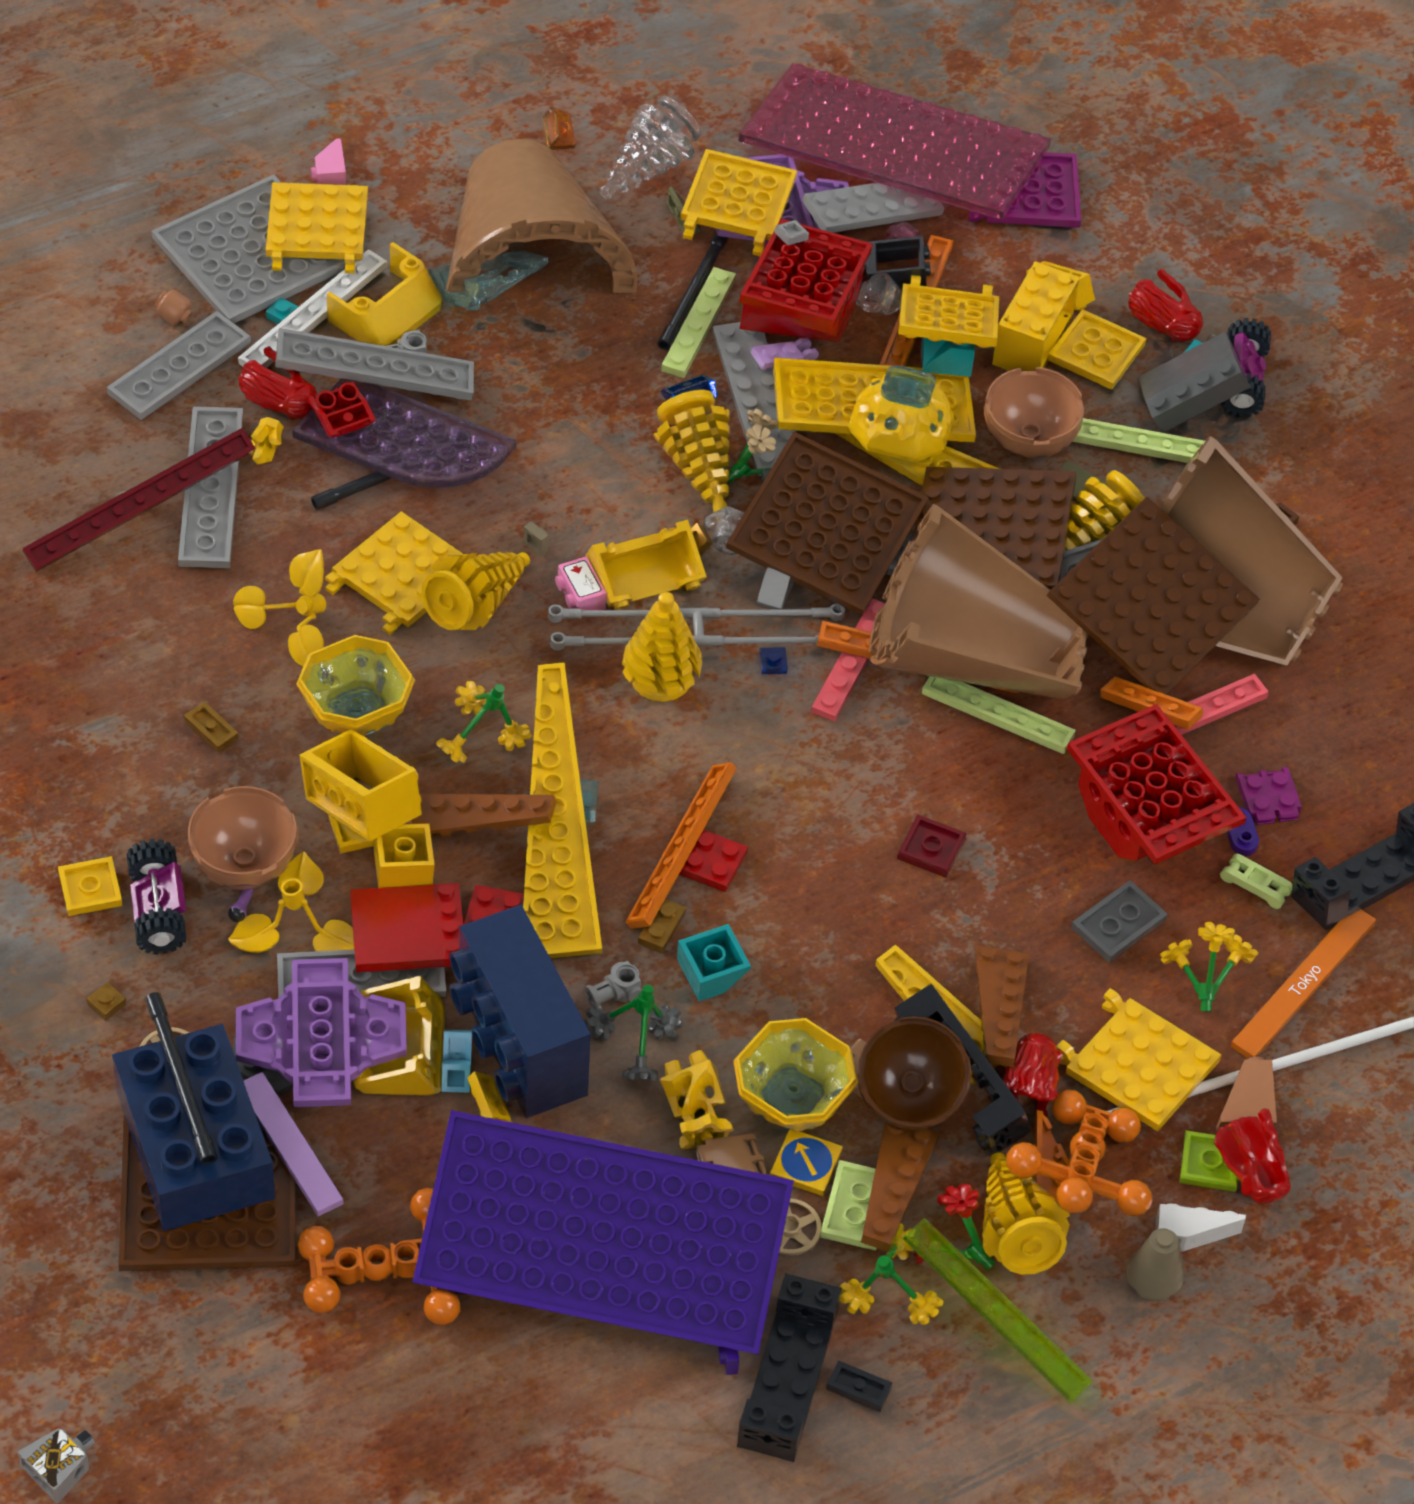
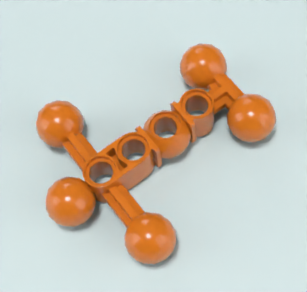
(1087, 1150)
(323, 1293)

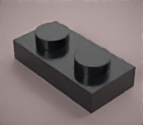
(859, 1386)

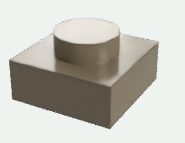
(536, 538)

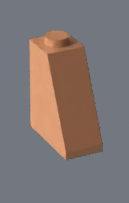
(1250, 1092)

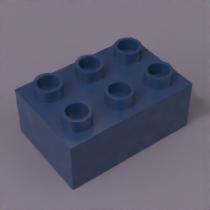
(521, 1012)
(163, 1139)

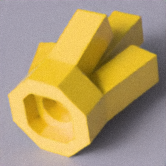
(266, 439)

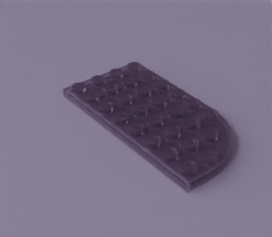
(412, 441)

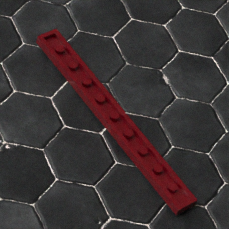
(138, 499)

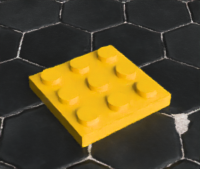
(1097, 349)

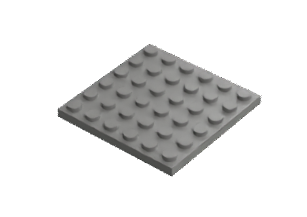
(225, 254)

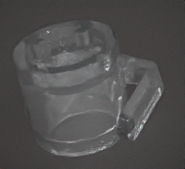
(882, 293)
(723, 524)

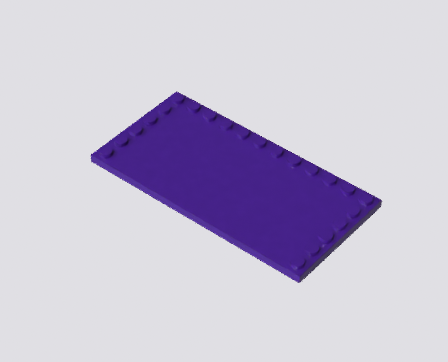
(604, 1232)

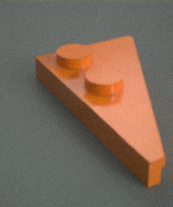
(1049, 1150)

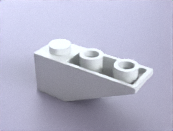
(1198, 1225)

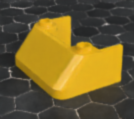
(396, 312)

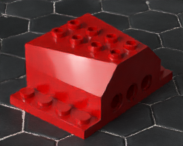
(805, 286)
(1150, 788)

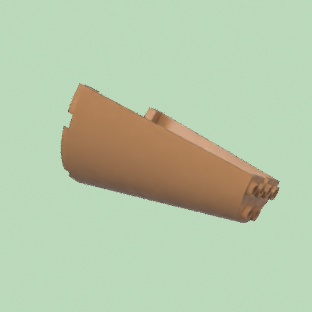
(528, 195)
(1260, 547)
(974, 617)

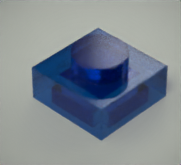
(773, 660)

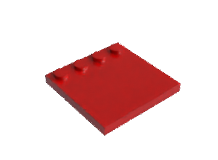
(405, 926)

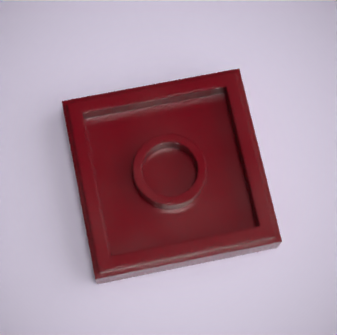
(931, 846)

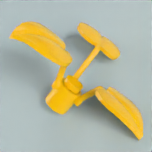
(306, 573)
(300, 878)

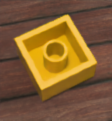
(404, 856)

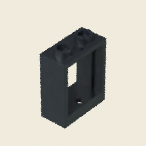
(900, 250)

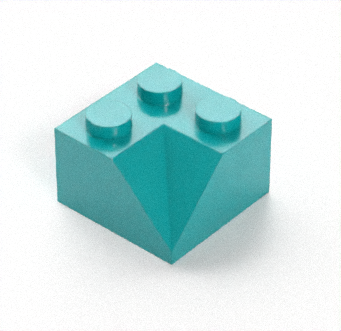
(947, 357)
(712, 961)

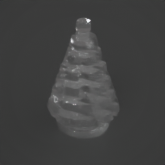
(656, 142)

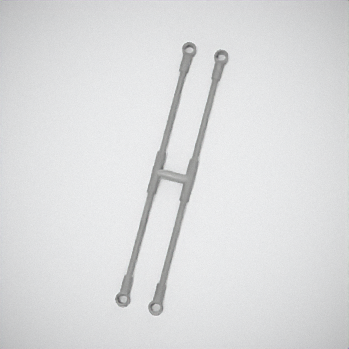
(697, 616)

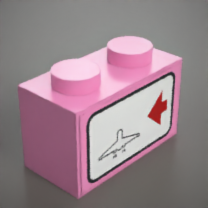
(581, 585)

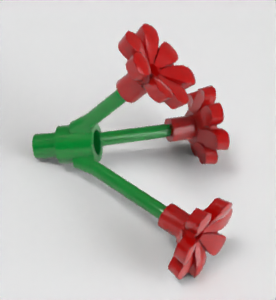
(962, 1201)

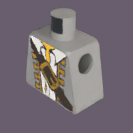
(57, 1461)

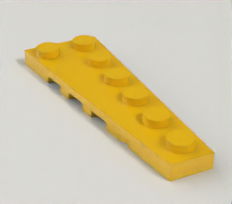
(910, 978)

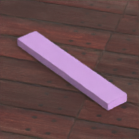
(292, 1146)

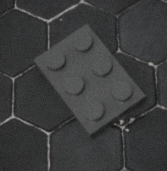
(1119, 921)

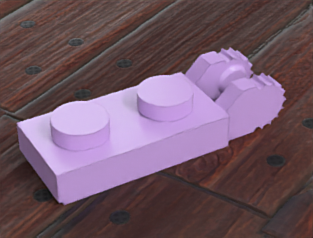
(765, 354)

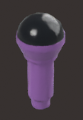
(238, 911)

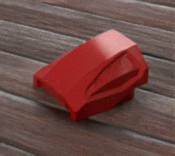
(342, 410)

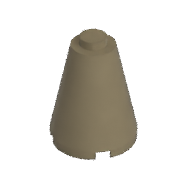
(1157, 1266)

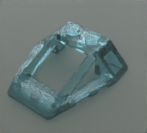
(487, 286)

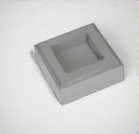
(791, 232)

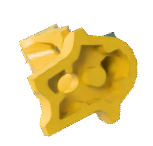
(692, 1084)

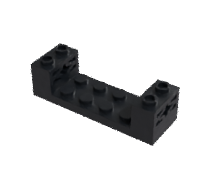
(1359, 880)
(1004, 1118)
(789, 1368)

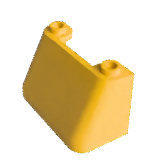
(648, 565)
(425, 1025)

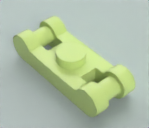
(1257, 880)

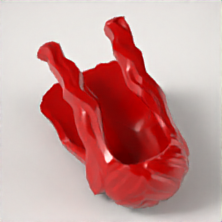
(1162, 312)
(274, 390)
(1035, 1070)
(1255, 1157)

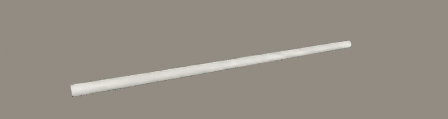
(1311, 1053)

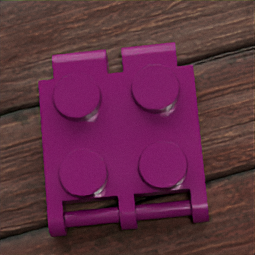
(1269, 796)

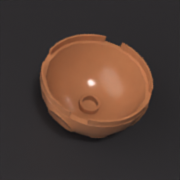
(1033, 412)
(243, 837)

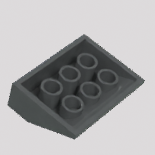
(1193, 382)

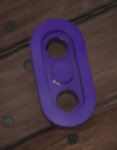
(1248, 831)

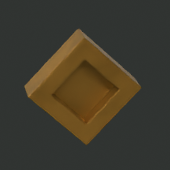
(701, 538)
(106, 1001)

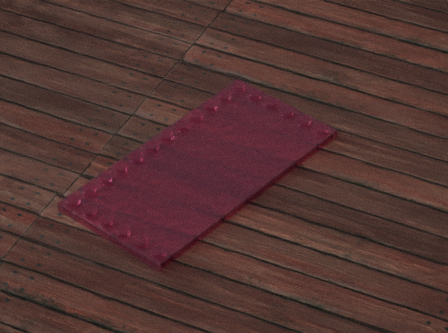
(896, 140)

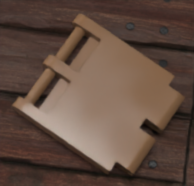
(732, 1152)

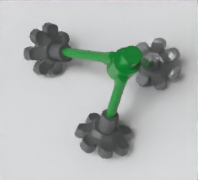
(663, 1023)

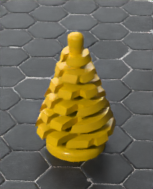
(697, 442)
(1101, 508)
(470, 588)
(662, 653)
(1022, 1221)

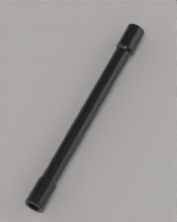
(671, 330)
(334, 495)
(202, 1140)

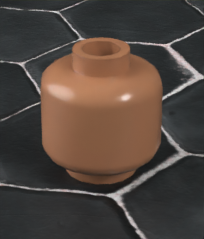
(173, 307)

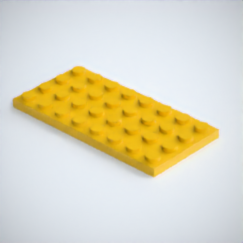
(824, 393)

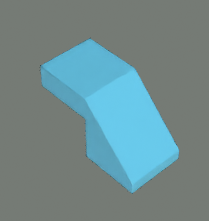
(456, 1060)

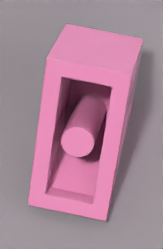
(330, 165)

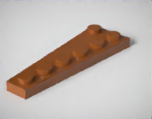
(476, 811)
(1001, 995)
(896, 1177)

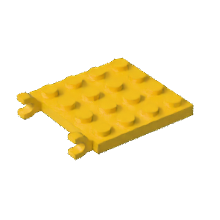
(738, 197)
(316, 223)
(949, 314)
(392, 569)
(1140, 1061)

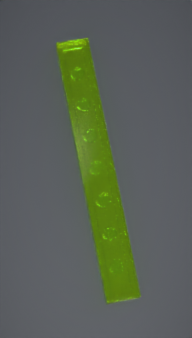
(997, 1310)

